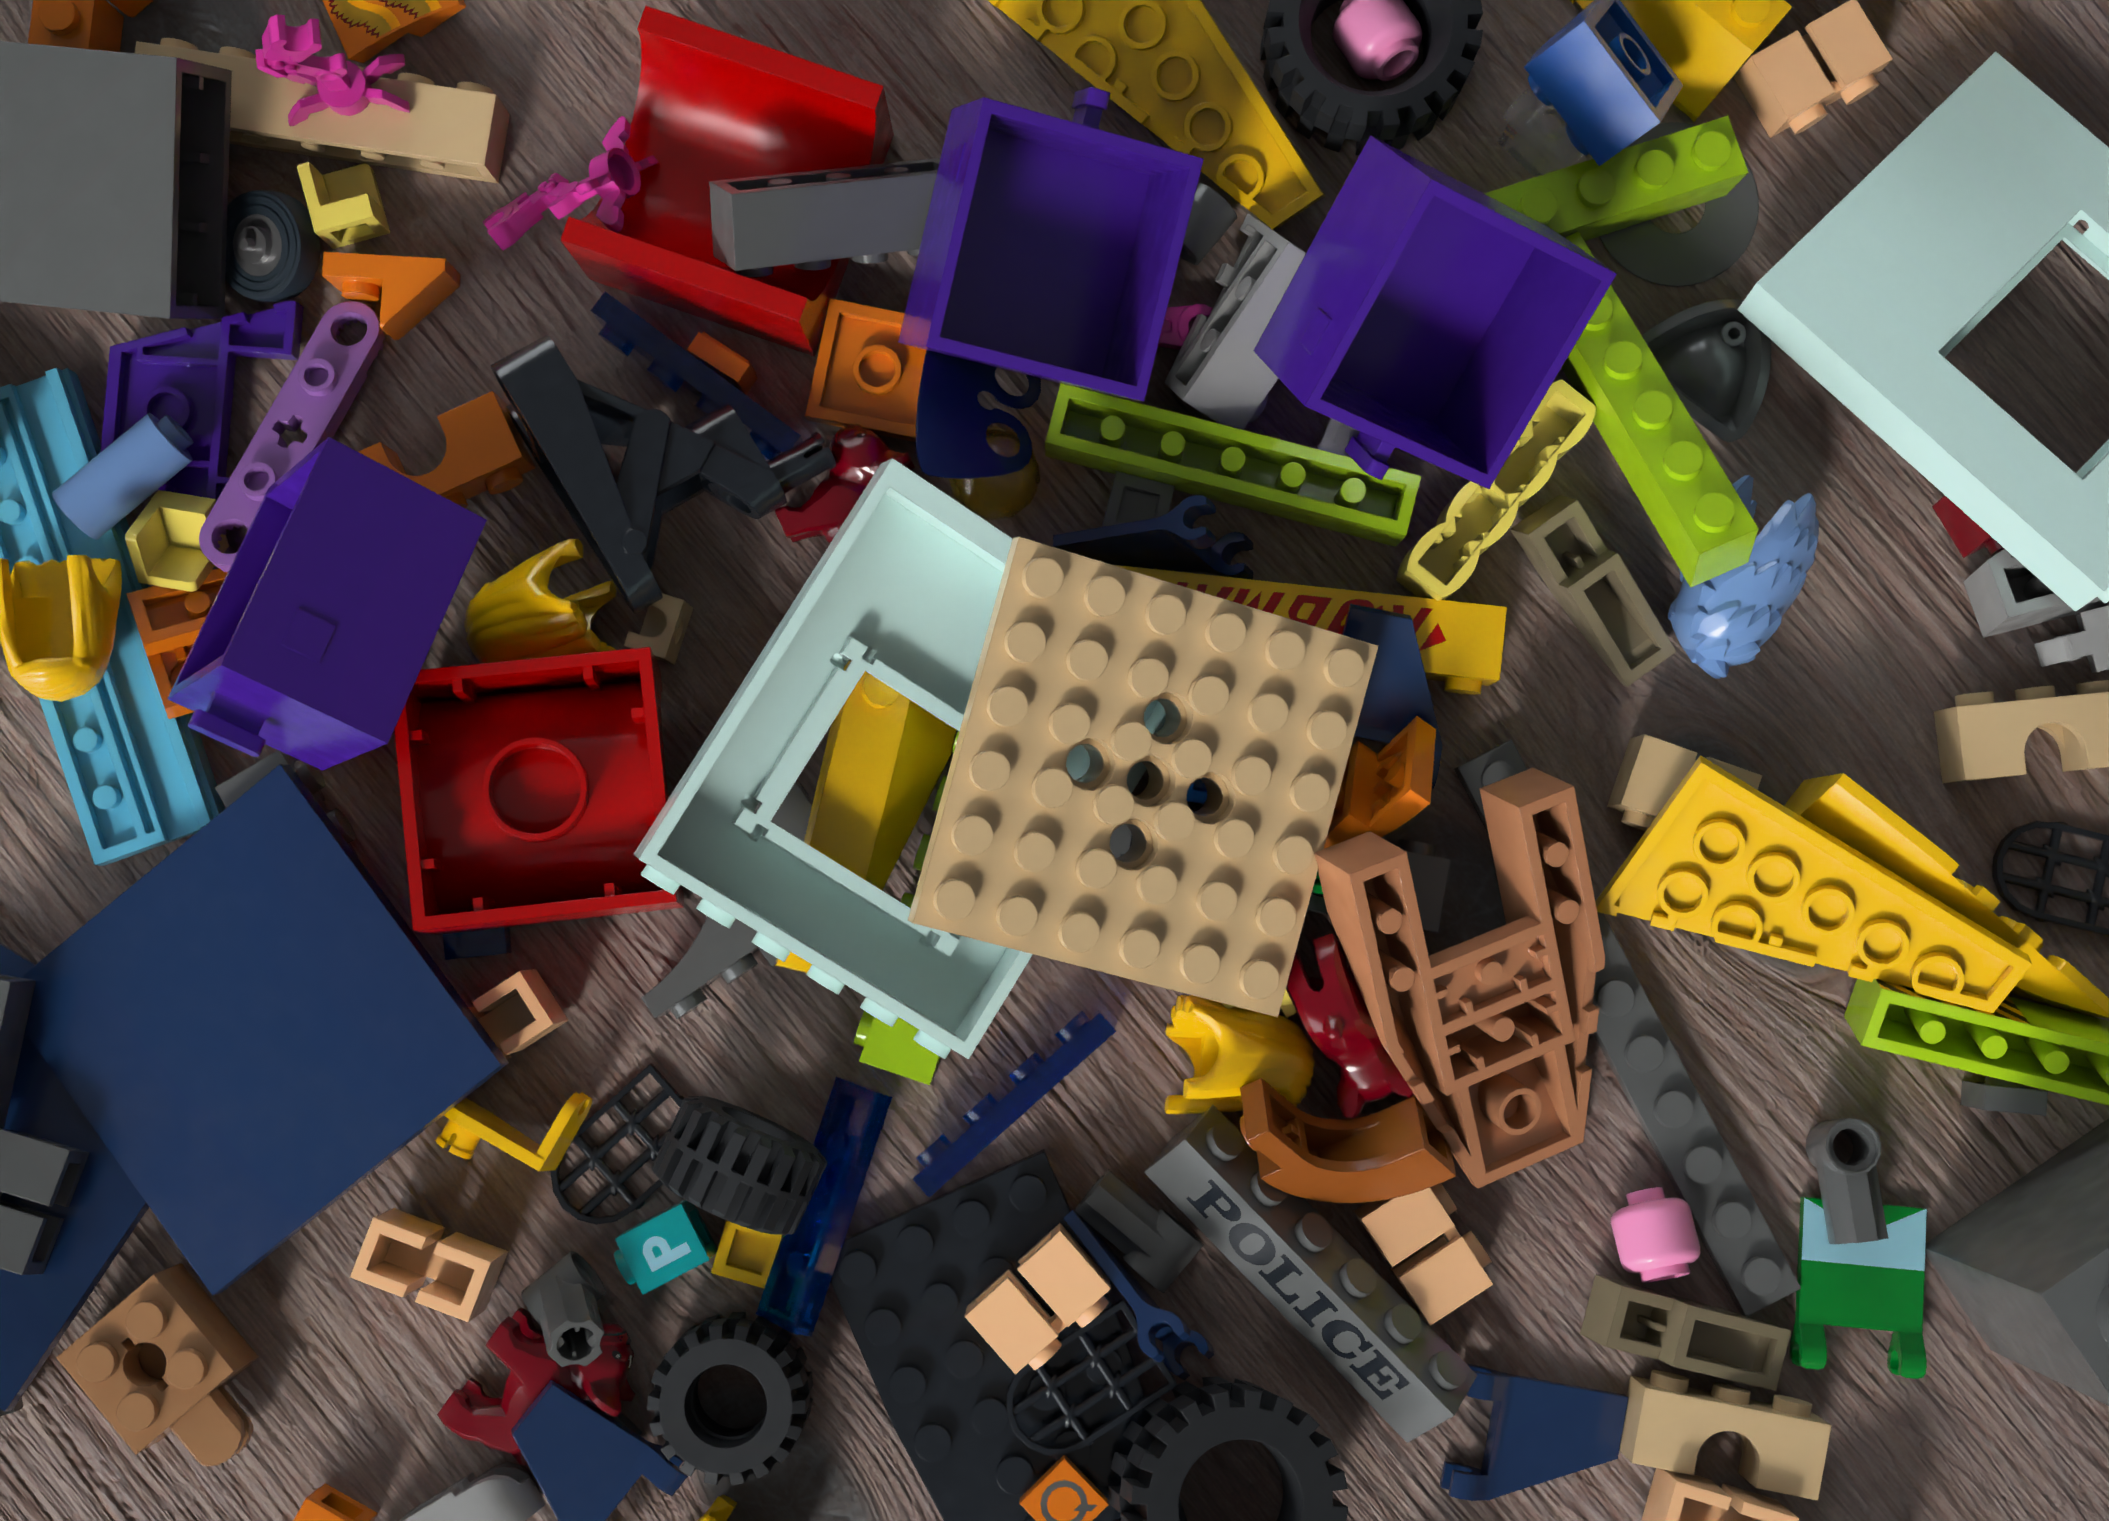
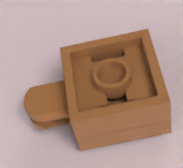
(190, 1359)

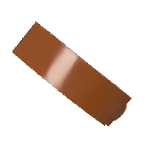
(1343, 1158)

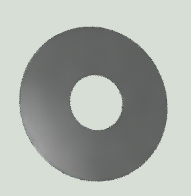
(1694, 254)

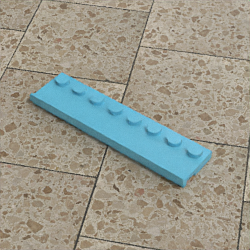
(125, 763)

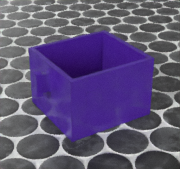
(1050, 246)
(1429, 317)
(327, 610)

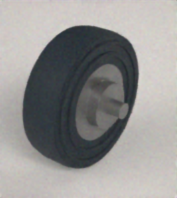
(270, 246)

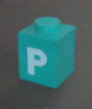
(664, 1247)

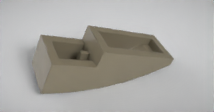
(1593, 588)
(1685, 1333)

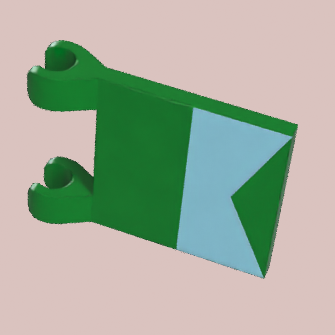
(1861, 1287)

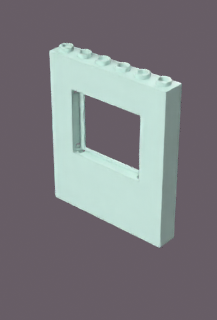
(1915, 267)
(911, 604)

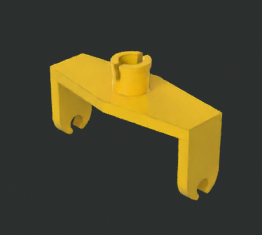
(472, 1122)

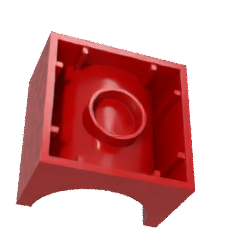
(723, 112)
(531, 790)

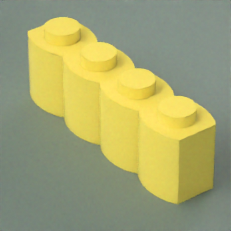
(1483, 515)

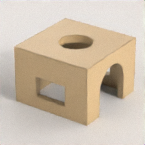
(663, 628)

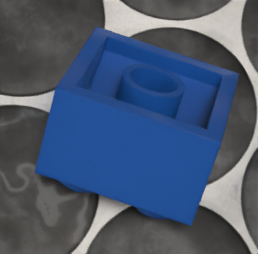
(1603, 79)

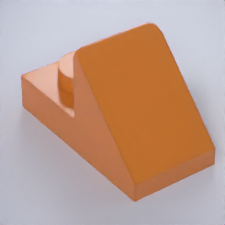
(407, 284)

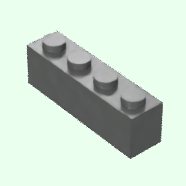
(821, 216)

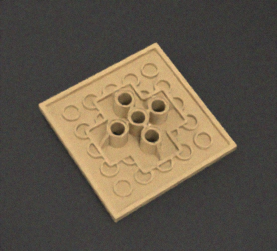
(1250, 710)

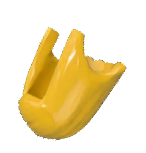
(522, 618)
(59, 623)
(1234, 1050)

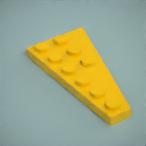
(1184, 85)
(1781, 887)

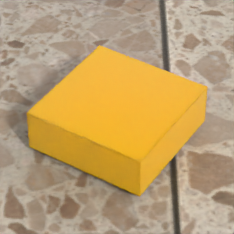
(745, 1254)

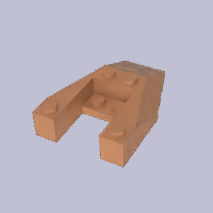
(1503, 1020)

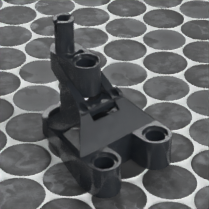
(661, 468)

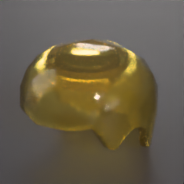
(999, 495)

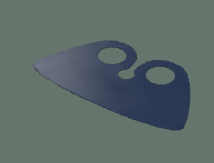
(954, 424)

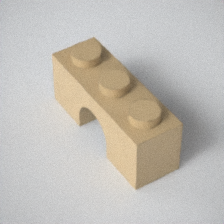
(1990, 738)
(1779, 1441)

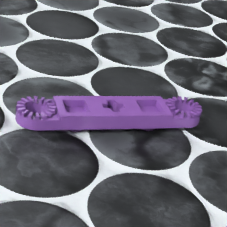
(314, 396)

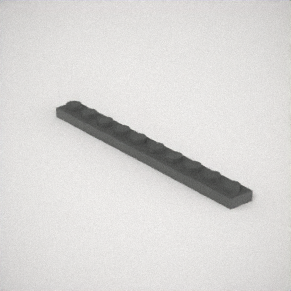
(1668, 1104)

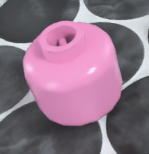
(1377, 37)
(1655, 1236)

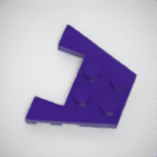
(193, 382)

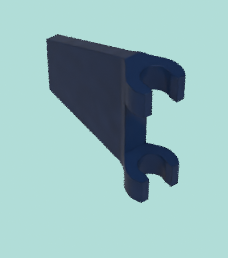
(1163, 543)
(1397, 680)
(1150, 1319)
(1536, 1434)
(586, 1457)

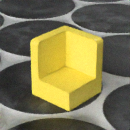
(343, 204)
(166, 541)

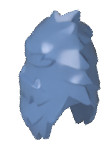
(1738, 611)

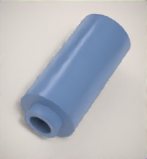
(124, 474)

